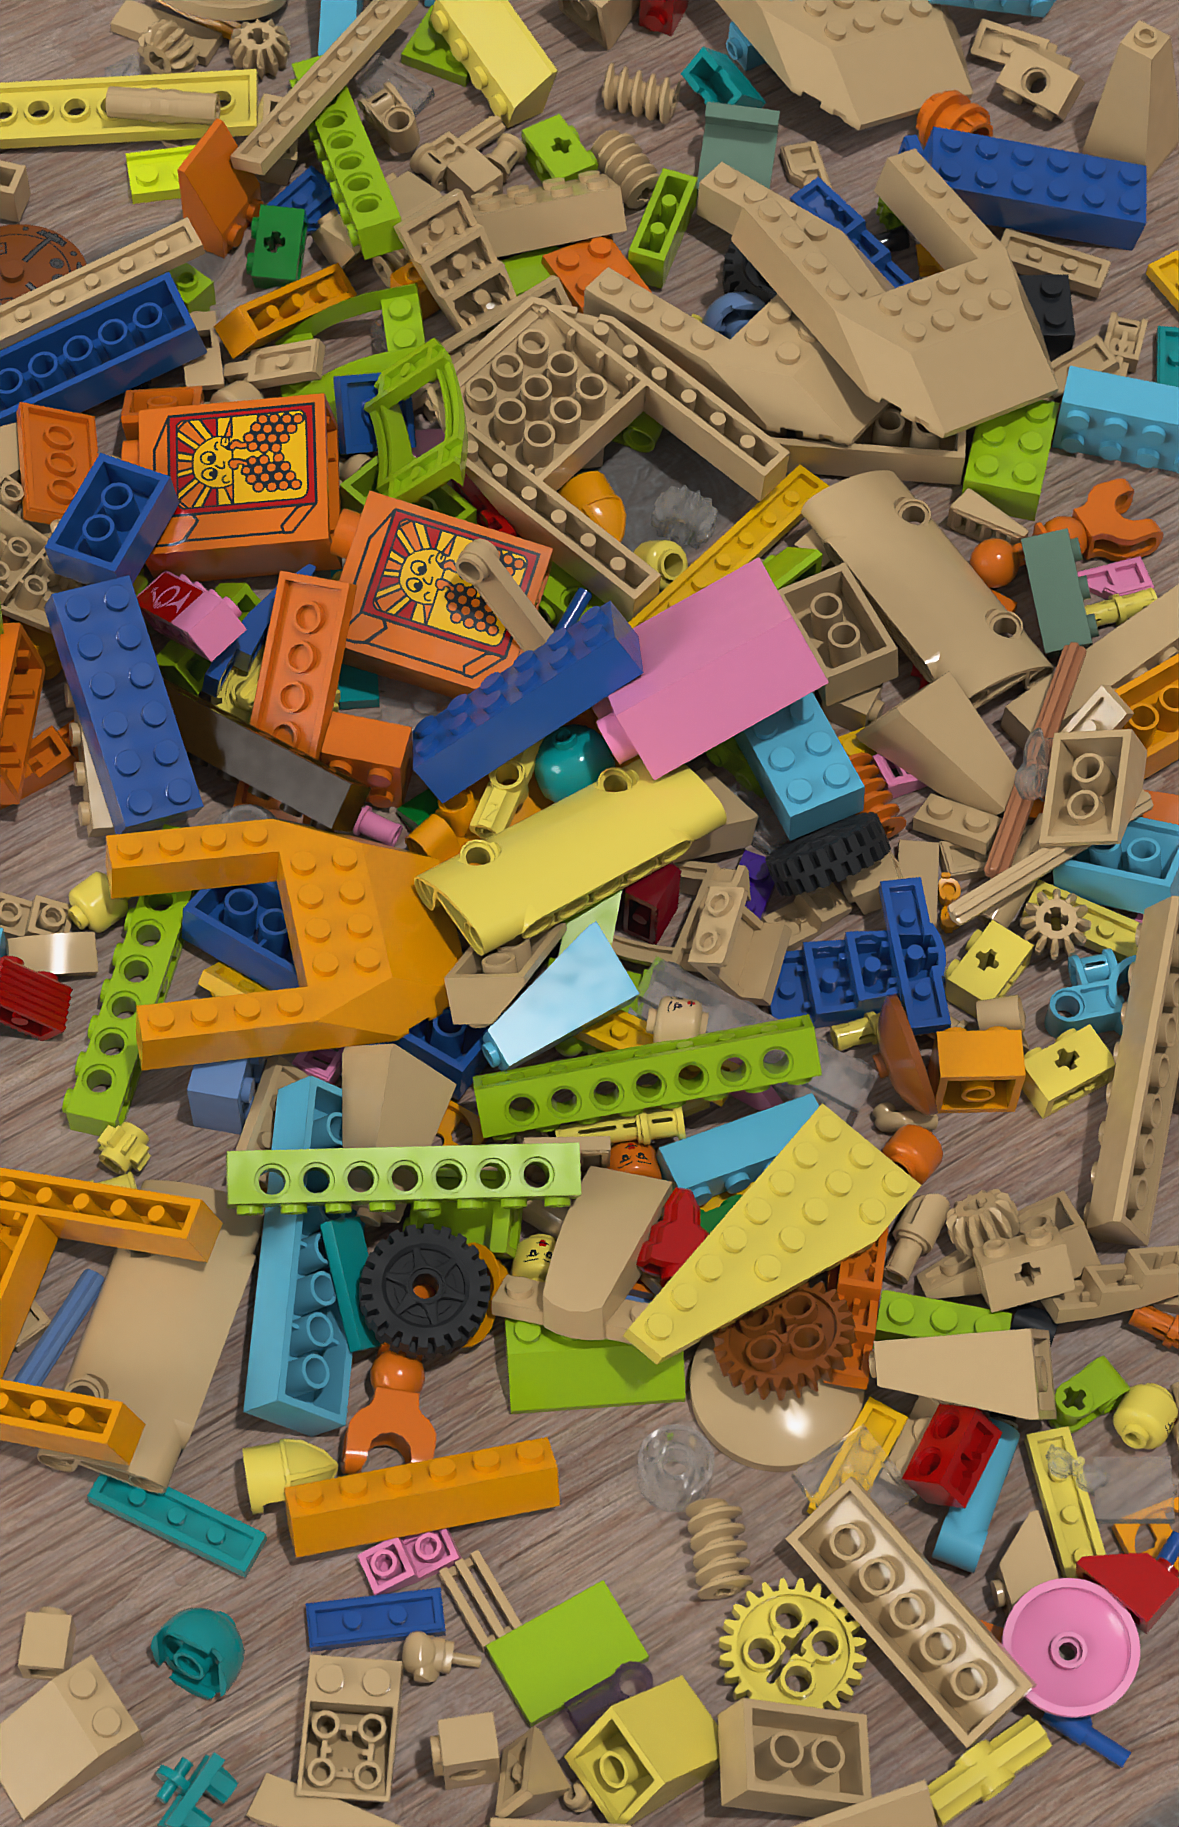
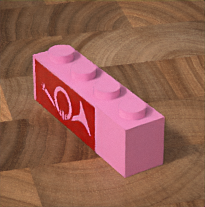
(191, 614)

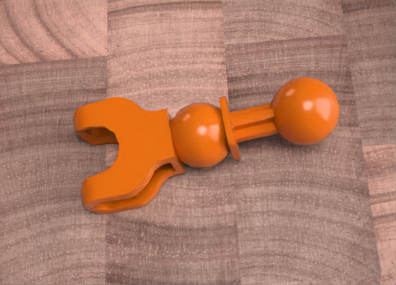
(1098, 529)
(393, 1410)

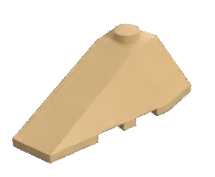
(958, 1275)

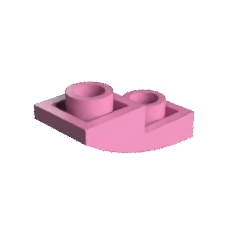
(408, 1560)

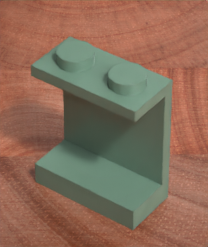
(741, 139)

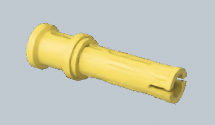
(641, 1127)

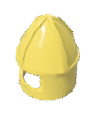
(283, 1465)

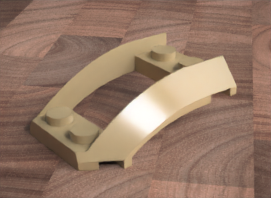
(695, 880)

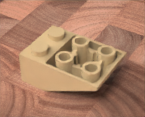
(350, 1728)

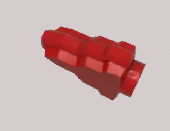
(673, 1237)

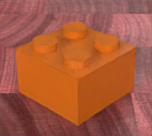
(373, 754)

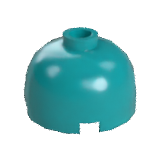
(571, 761)
(200, 1650)

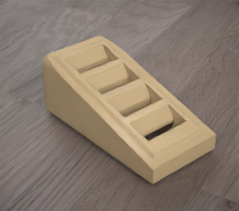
(982, 520)

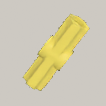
(502, 801)
(987, 1769)

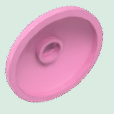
(1096, 1629)

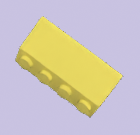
(498, 55)

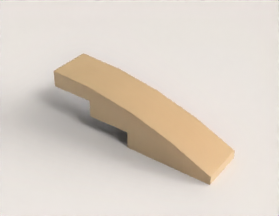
(1114, 1288)
(280, 1807)

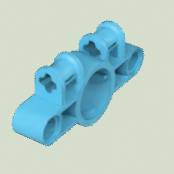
(1092, 995)

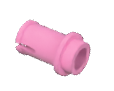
(377, 827)

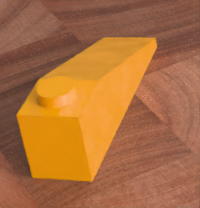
(282, 310)

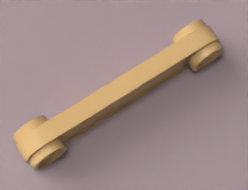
(482, 568)

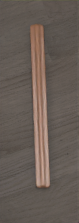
(1049, 721)

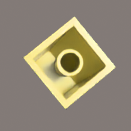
(646, 1751)

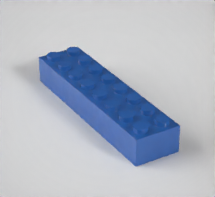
(249, 933)

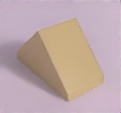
(529, 1776)

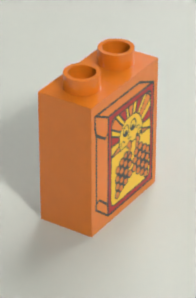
(249, 483)
(411, 606)

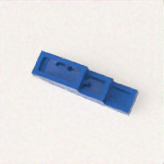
(830, 207)
(247, 645)

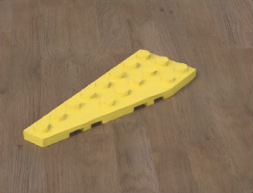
(800, 1217)

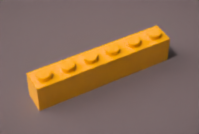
(422, 1496)

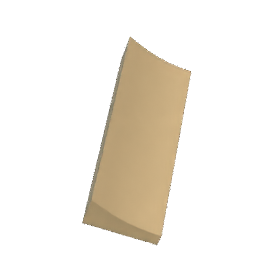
(911, 1612)

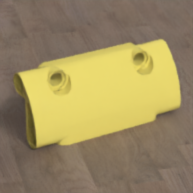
(571, 854)

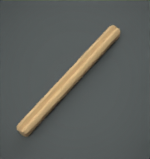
(1023, 874)

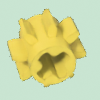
(124, 1148)

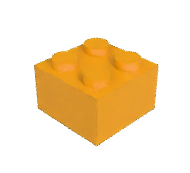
(977, 1070)

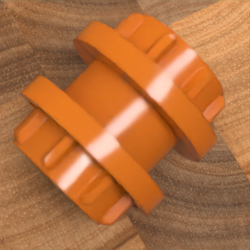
(953, 112)

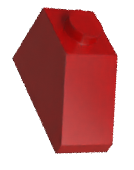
(1135, 1580)

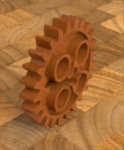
(787, 1343)

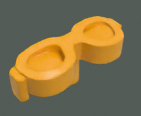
(948, 892)

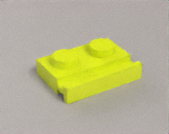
(155, 173)

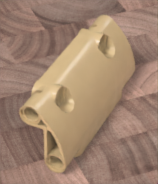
(923, 587)
(160, 1339)

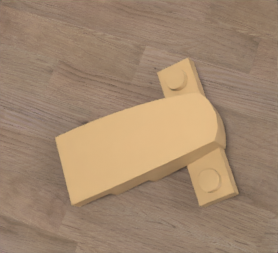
(464, 271)
(592, 1260)

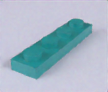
(183, 1522)

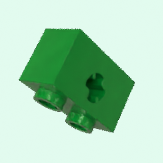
(273, 227)

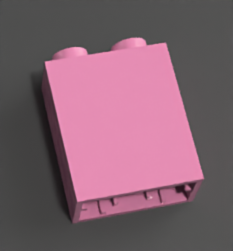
(709, 672)

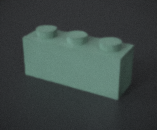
(1059, 591)

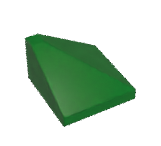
(418, 809)

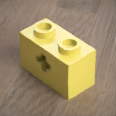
(1001, 954)
(1083, 1068)

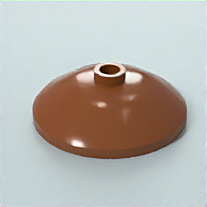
(901, 1058)

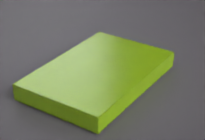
(565, 1652)

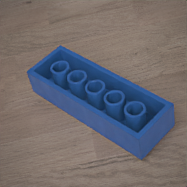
(1042, 187)
(100, 351)
(526, 701)
(123, 705)

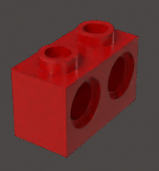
(952, 1455)

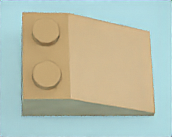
(1092, 787)
(64, 1738)

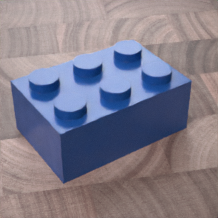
(112, 522)

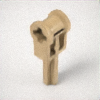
(435, 156)
(1125, 341)

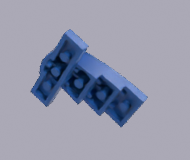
(855, 975)

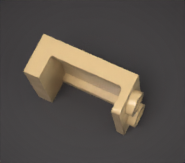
(737, 947)

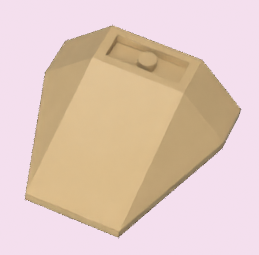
(24, 565)

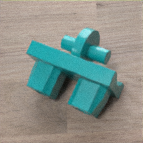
(207, 1778)

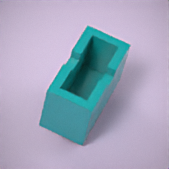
(720, 80)

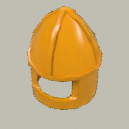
(597, 500)

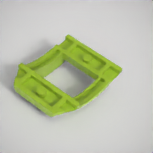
(402, 329)
(398, 472)

